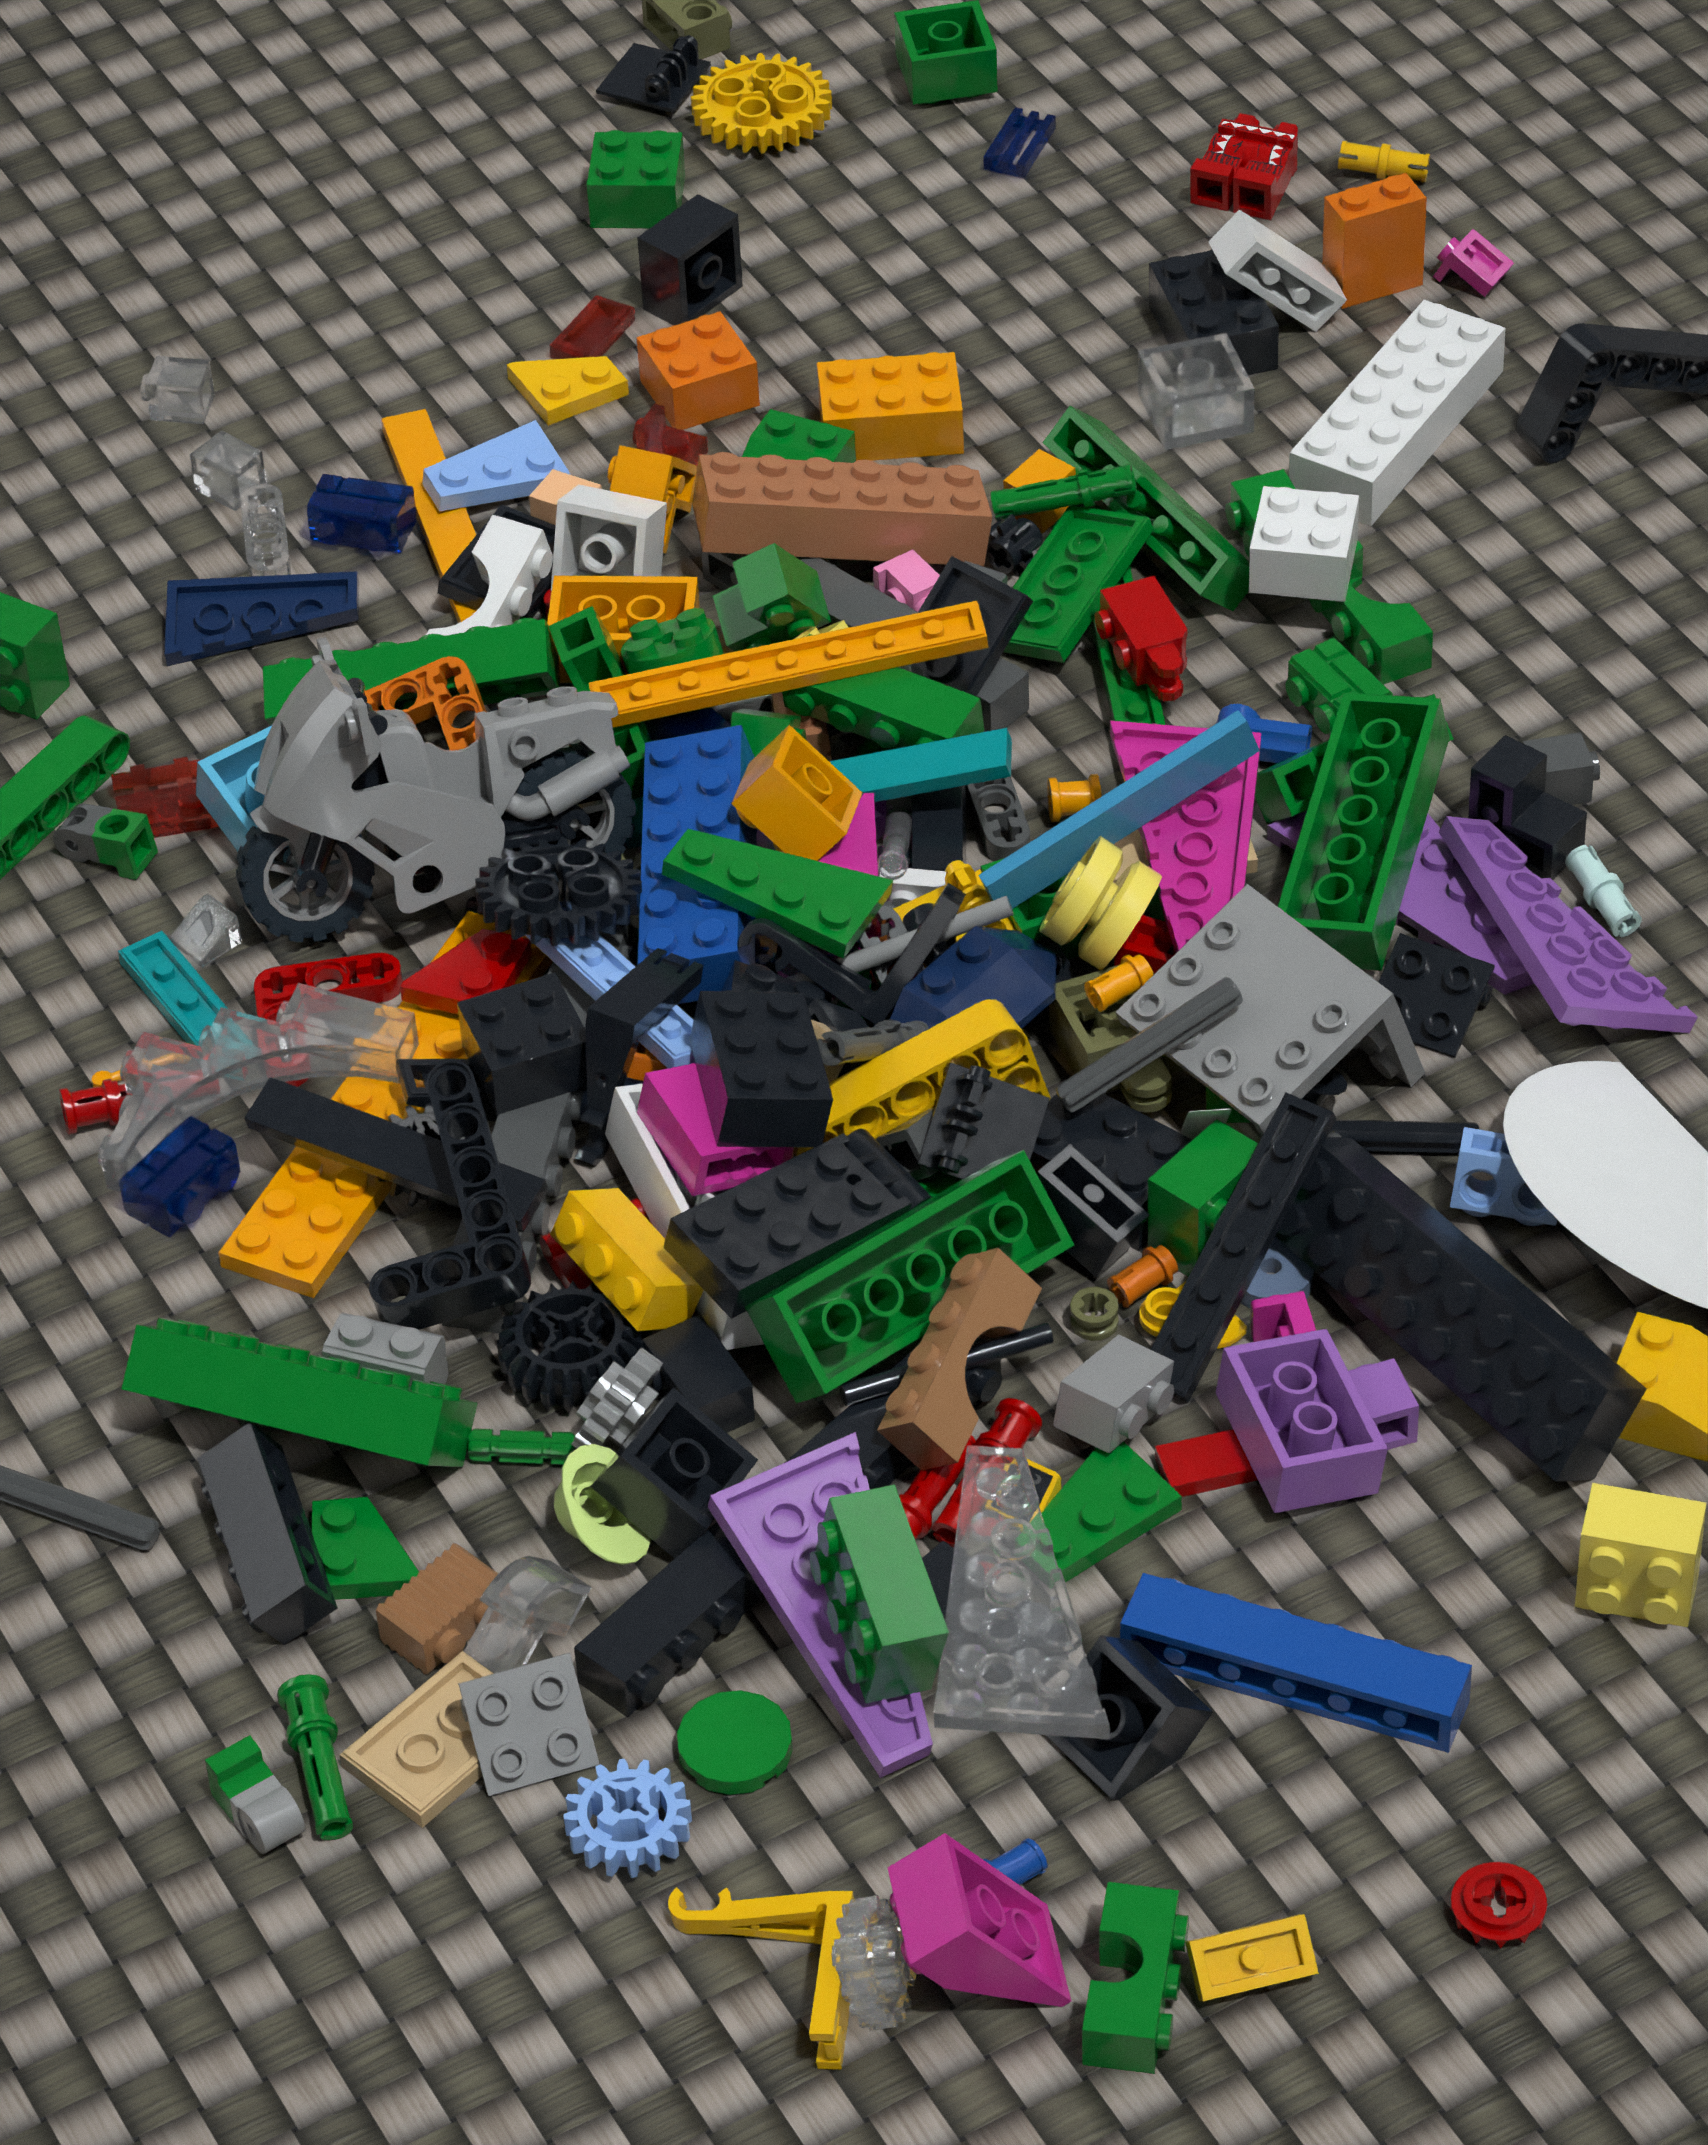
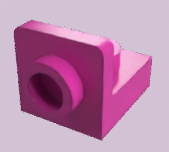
(1474, 261)
(1280, 1316)

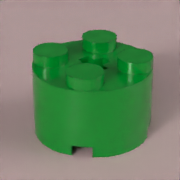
(670, 642)

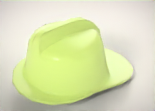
(589, 1515)

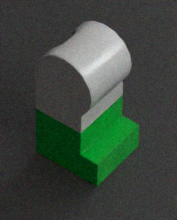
(253, 1796)

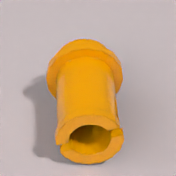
(1118, 982)

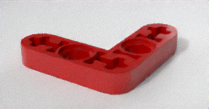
(342, 969)

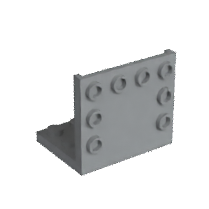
(1296, 1014)

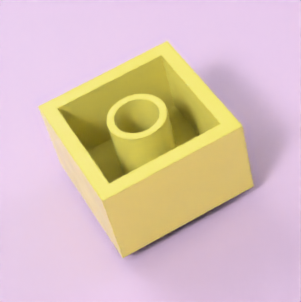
(1640, 1555)

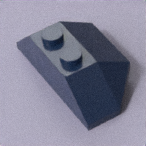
(979, 968)

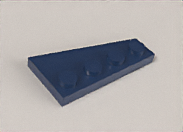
(242, 612)

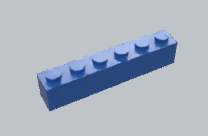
(1300, 1662)

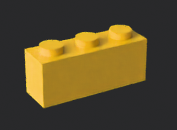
(625, 1258)

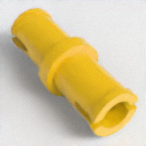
(1383, 161)

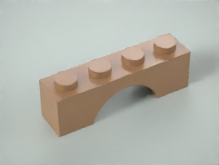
(931, 1409)

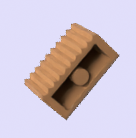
(436, 1609)

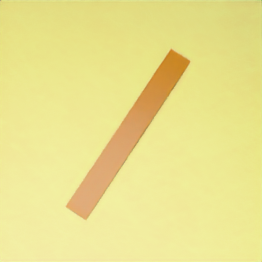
(446, 532)
(795, 663)

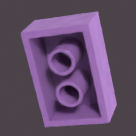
(1301, 1420)

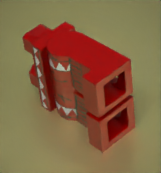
(1246, 163)

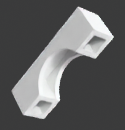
(511, 562)

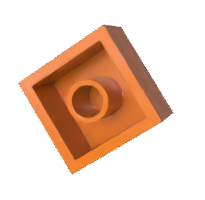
(698, 371)

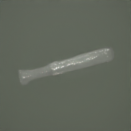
(897, 832)

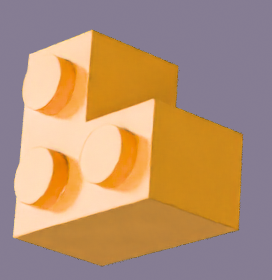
(654, 478)

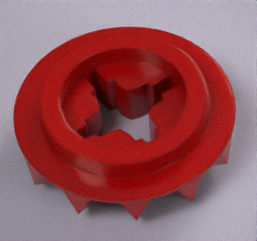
(1520, 1894)

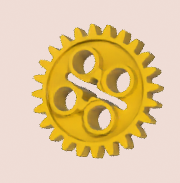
(761, 103)

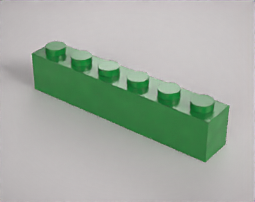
(1179, 532)
(501, 659)

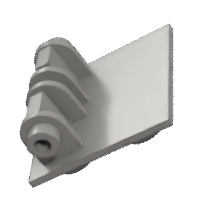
(528, 1724)

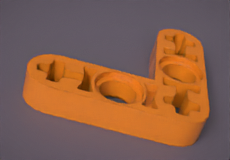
(434, 698)

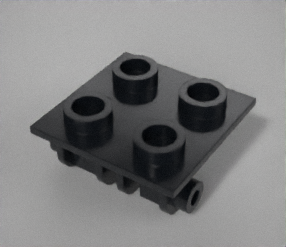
(656, 75)
(1436, 991)
(980, 1122)

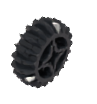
(568, 1330)

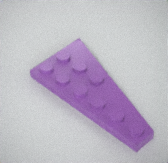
(1563, 949)

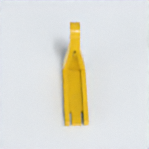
(788, 1918)

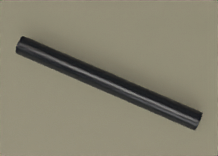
(979, 1354)

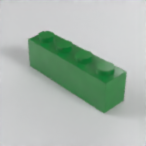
(890, 707)

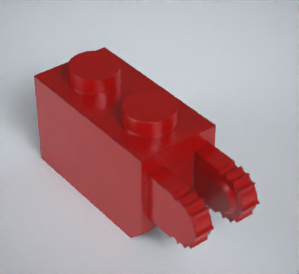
(1145, 635)

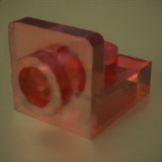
(654, 436)

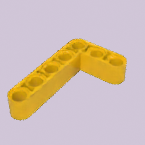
(912, 1074)

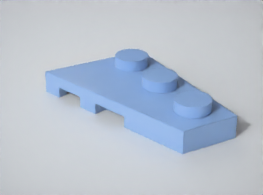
(494, 470)

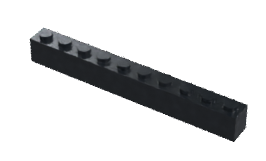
(708, 1584)

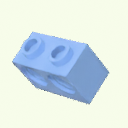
(1500, 1196)

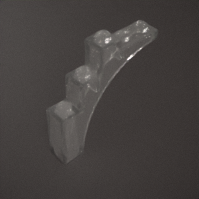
(311, 1038)

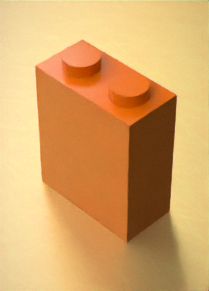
(1375, 238)

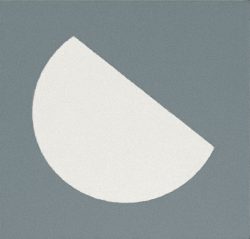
(1615, 1171)

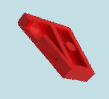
(468, 970)

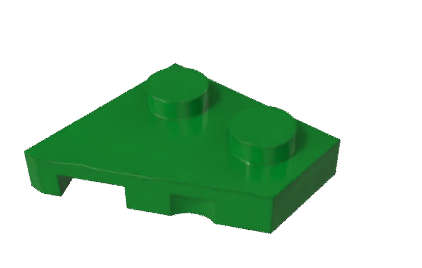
(358, 1549)

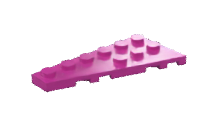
(1199, 841)

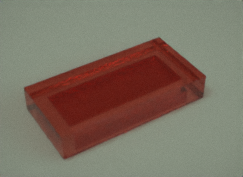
(593, 329)

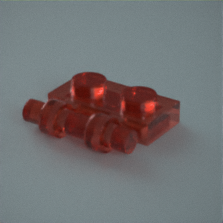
(170, 808)

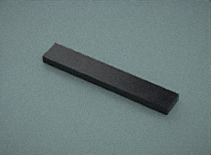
(375, 1146)
(1241, 1239)

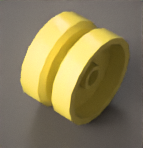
(1094, 899)

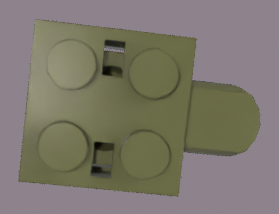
(1090, 1034)

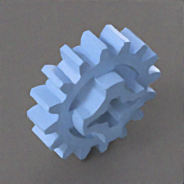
(627, 1818)

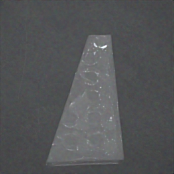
(1012, 1629)

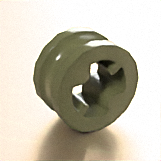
(1095, 1300)

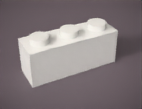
(1277, 270)

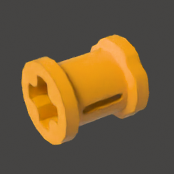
(1072, 796)

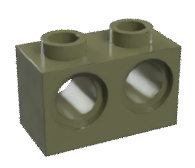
(698, 18)

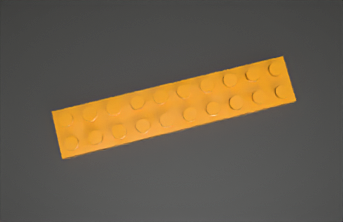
(320, 1205)

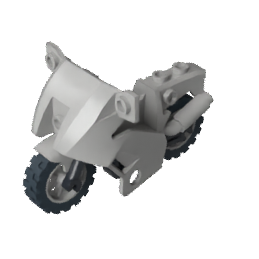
(348, 769)

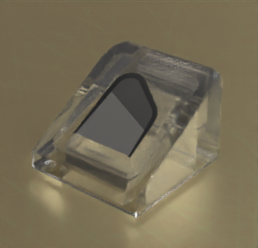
(207, 931)

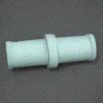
(1603, 891)

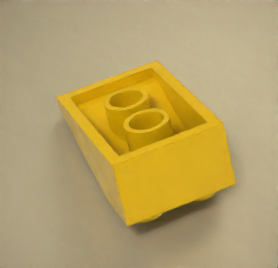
(1674, 1368)

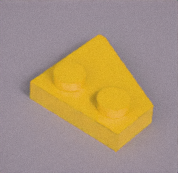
(567, 386)

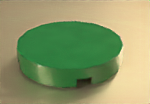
(734, 1742)

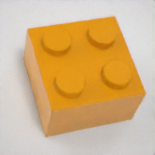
(796, 797)

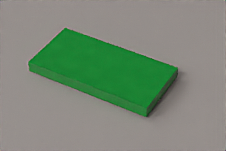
(1064, 578)

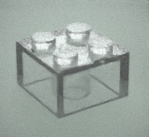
(1196, 391)

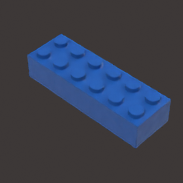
(692, 787)

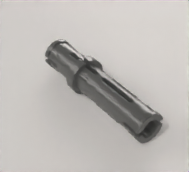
(866, 1042)

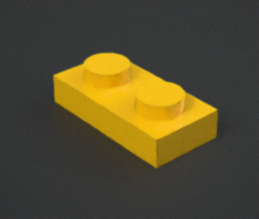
(1251, 1957)

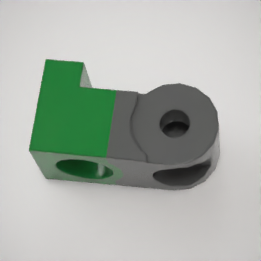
(107, 838)

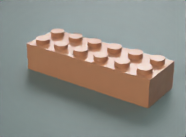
(840, 508)

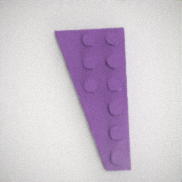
(1441, 905)
(774, 1531)

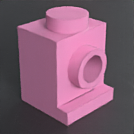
(905, 579)

